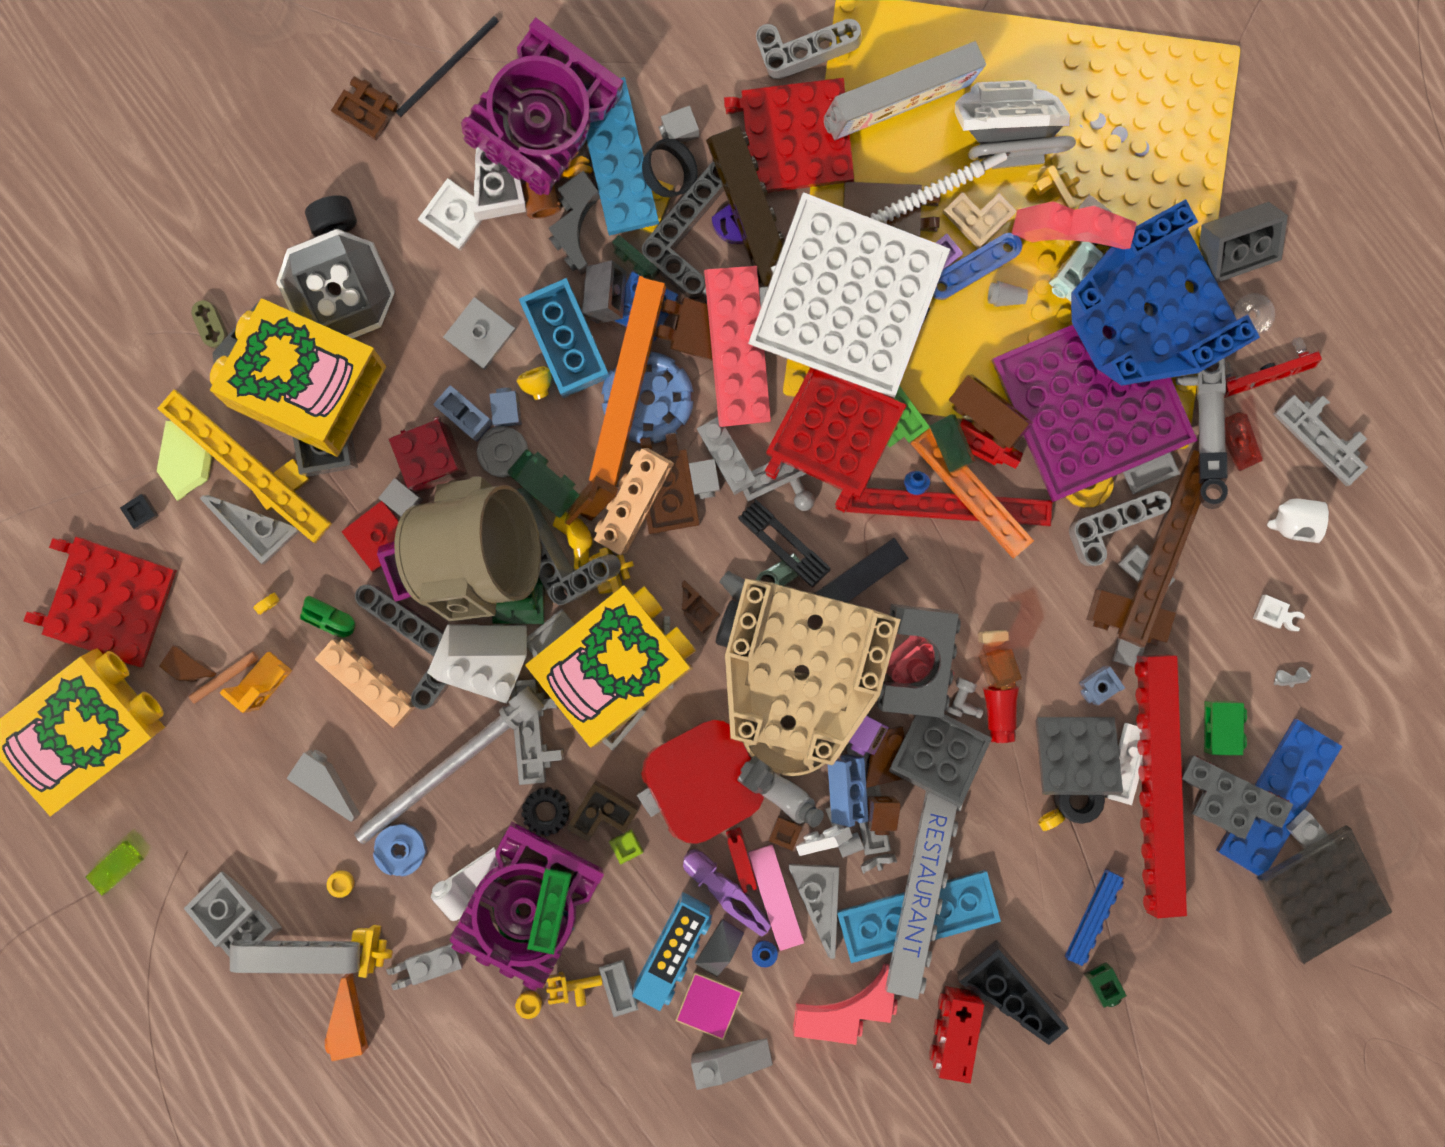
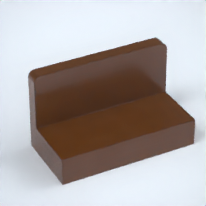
(592, 500)

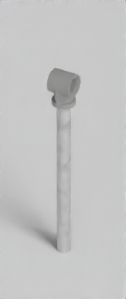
(521, 709)

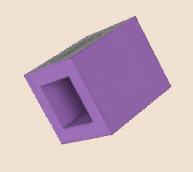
(868, 736)

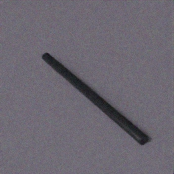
(447, 66)

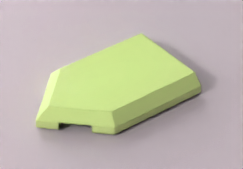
(182, 462)

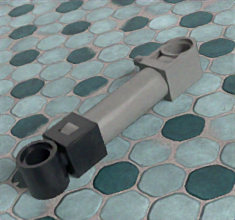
(1212, 448)

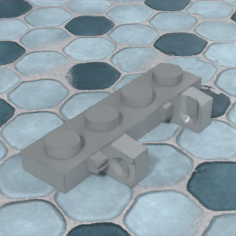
(1307, 427)
(530, 750)

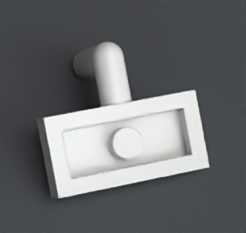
(829, 839)

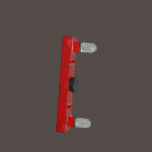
(1272, 372)

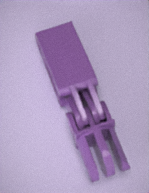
(703, 871)

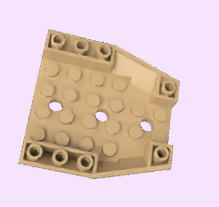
(843, 658)

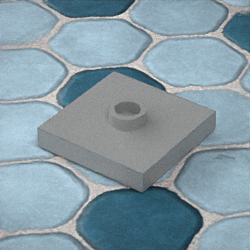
(479, 333)

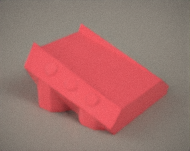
(911, 660)

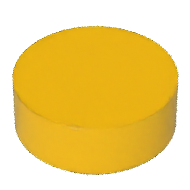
(266, 604)
(1051, 820)
(340, 884)
(528, 1004)

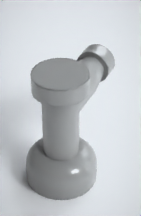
(959, 704)

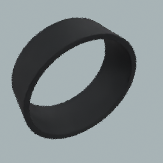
(686, 160)

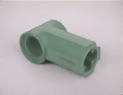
(780, 572)

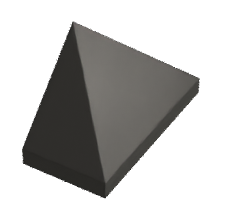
(720, 948)

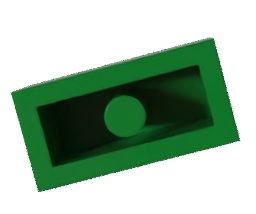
(1224, 727)

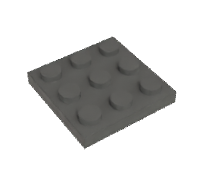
(941, 756)
(1078, 756)

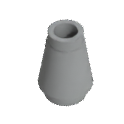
(1006, 294)

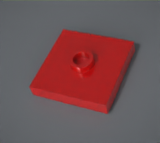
(371, 531)

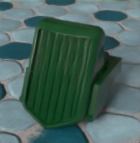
(523, 611)

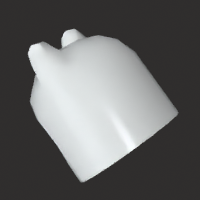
(1300, 518)

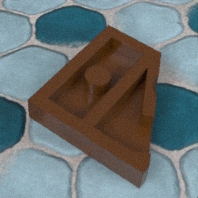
(884, 757)

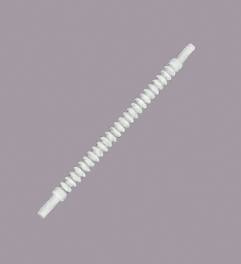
(976, 169)

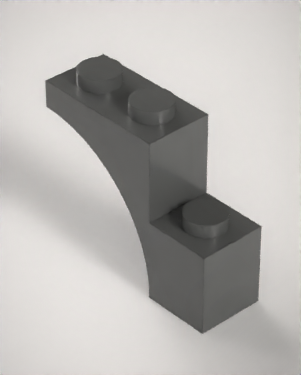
(579, 196)

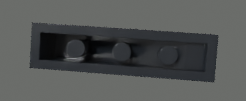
(865, 572)

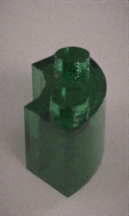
(543, 483)

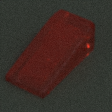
(1241, 441)

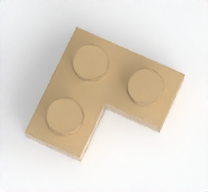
(976, 223)

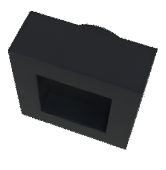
(139, 511)

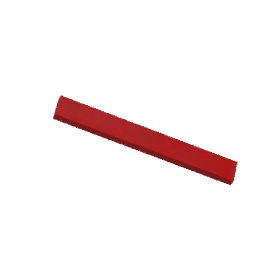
(944, 506)

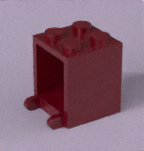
(427, 455)

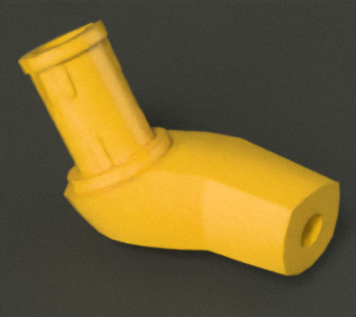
(578, 538)

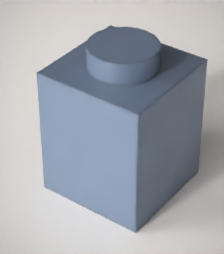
(505, 408)

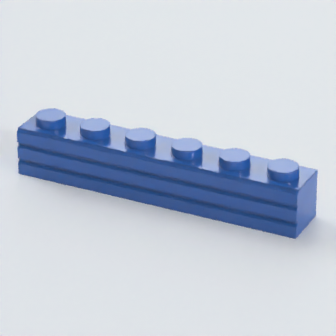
(1094, 917)

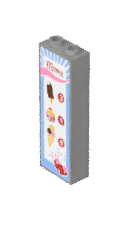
(904, 90)

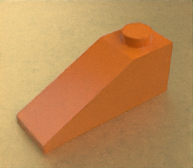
(346, 1028)

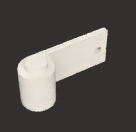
(458, 889)

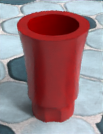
(1001, 713)

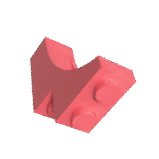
(1085, 224)
(841, 1020)

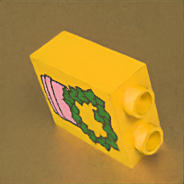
(297, 376)
(612, 664)
(76, 729)

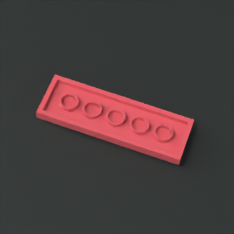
(737, 366)

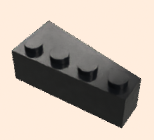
(1007, 986)

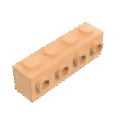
(633, 500)
(365, 682)

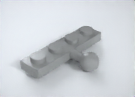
(803, 499)

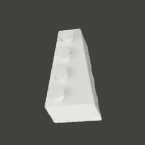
(494, 188)

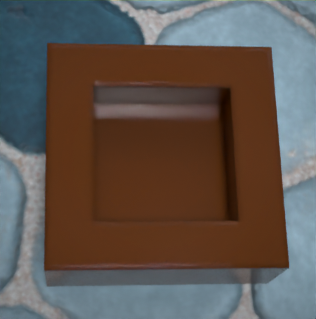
(785, 833)

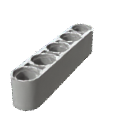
(295, 957)

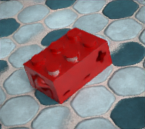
(956, 1034)

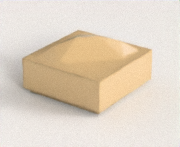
(993, 638)

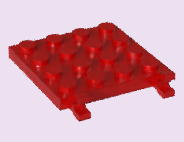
(791, 137)
(835, 433)
(106, 600)

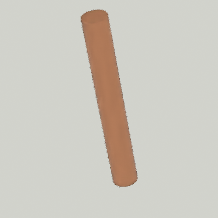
(223, 677)

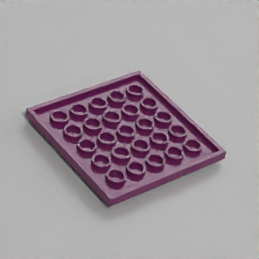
(1084, 419)

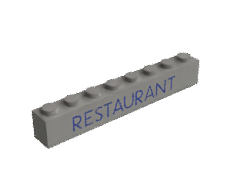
(922, 897)

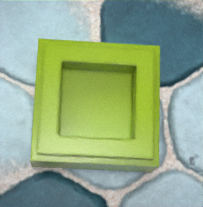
(626, 846)

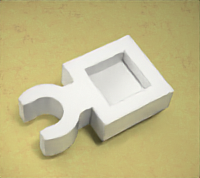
(1274, 613)

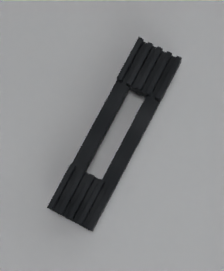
(810, 568)

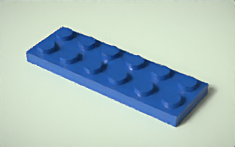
(1292, 774)

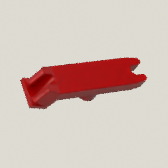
(741, 859)

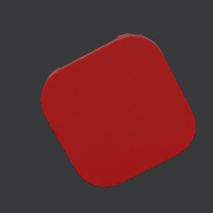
(698, 783)

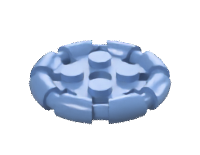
(663, 401)

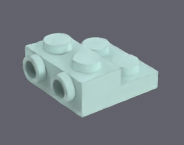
(1075, 269)

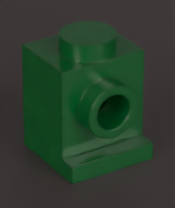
(1113, 992)

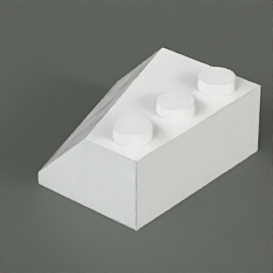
(481, 658)

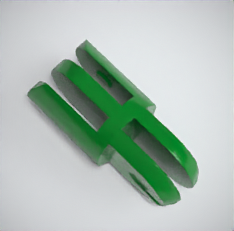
(327, 617)

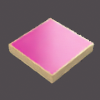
(709, 1005)

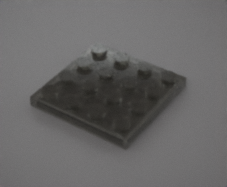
(1324, 894)

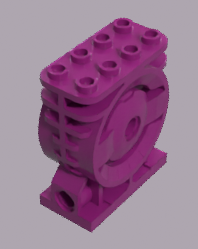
(552, 65)
(475, 928)

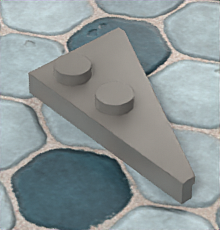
(257, 532)
(820, 894)

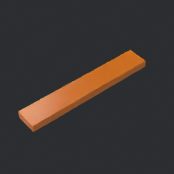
(975, 497)

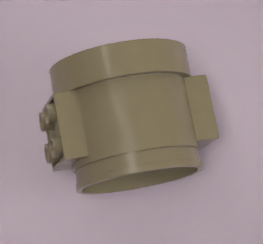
(468, 549)

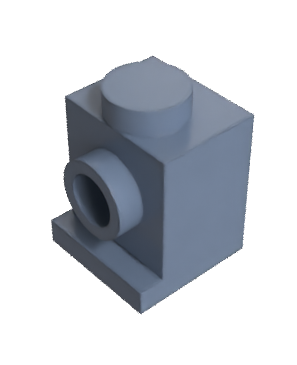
(1090, 685)

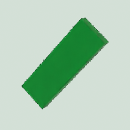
(549, 911)

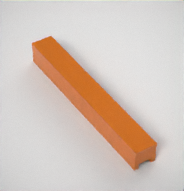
(628, 380)

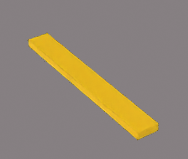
(244, 466)

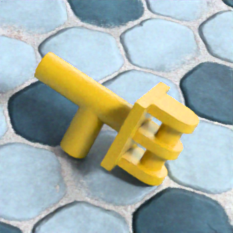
(566, 986)

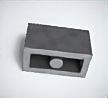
(604, 292)

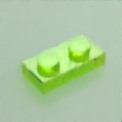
(114, 868)

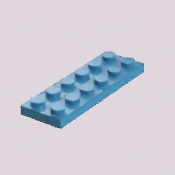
(618, 169)
(872, 926)

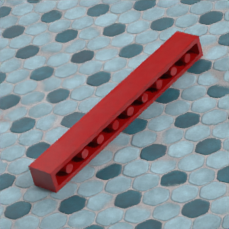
(1161, 786)

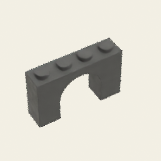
(929, 694)

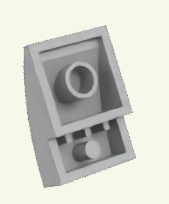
(230, 914)

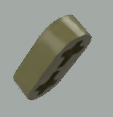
(214, 322)

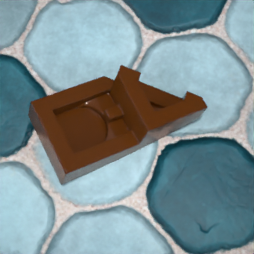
(697, 609)
(184, 667)

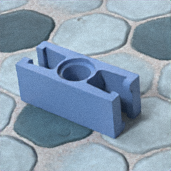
(848, 791)

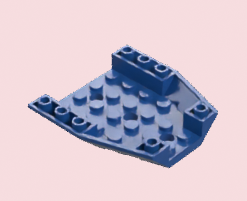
(1185, 328)

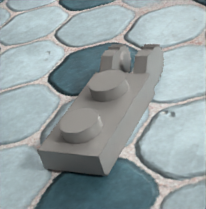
(427, 966)

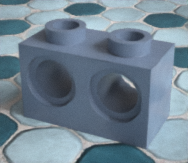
(463, 413)

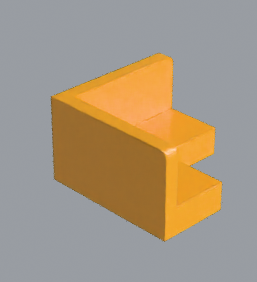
(258, 684)

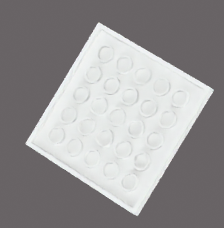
(848, 295)

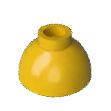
(535, 382)

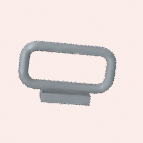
(1023, 151)

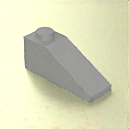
(321, 781)
(729, 1063)

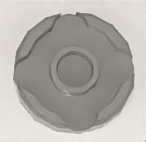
(500, 450)

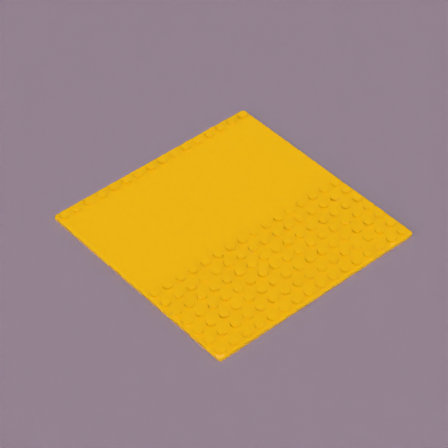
(1153, 85)

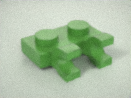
(911, 422)

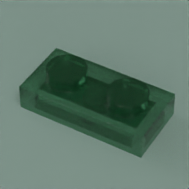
(626, 251)
(952, 443)

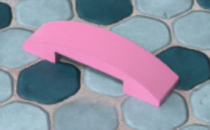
(775, 897)

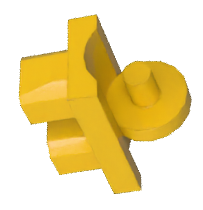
(1060, 186)
(615, 583)
(371, 952)

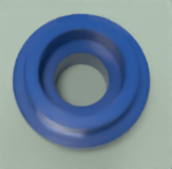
(916, 482)
(764, 946)

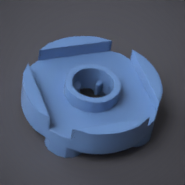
(403, 835)

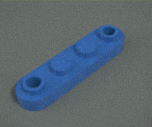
(977, 265)

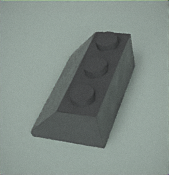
(1243, 241)

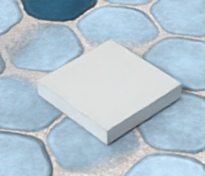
(451, 214)

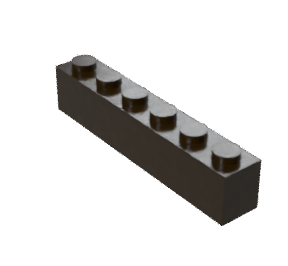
(747, 200)

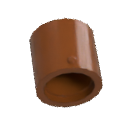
(540, 205)

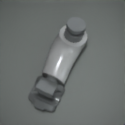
(782, 792)

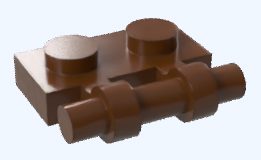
(360, 114)

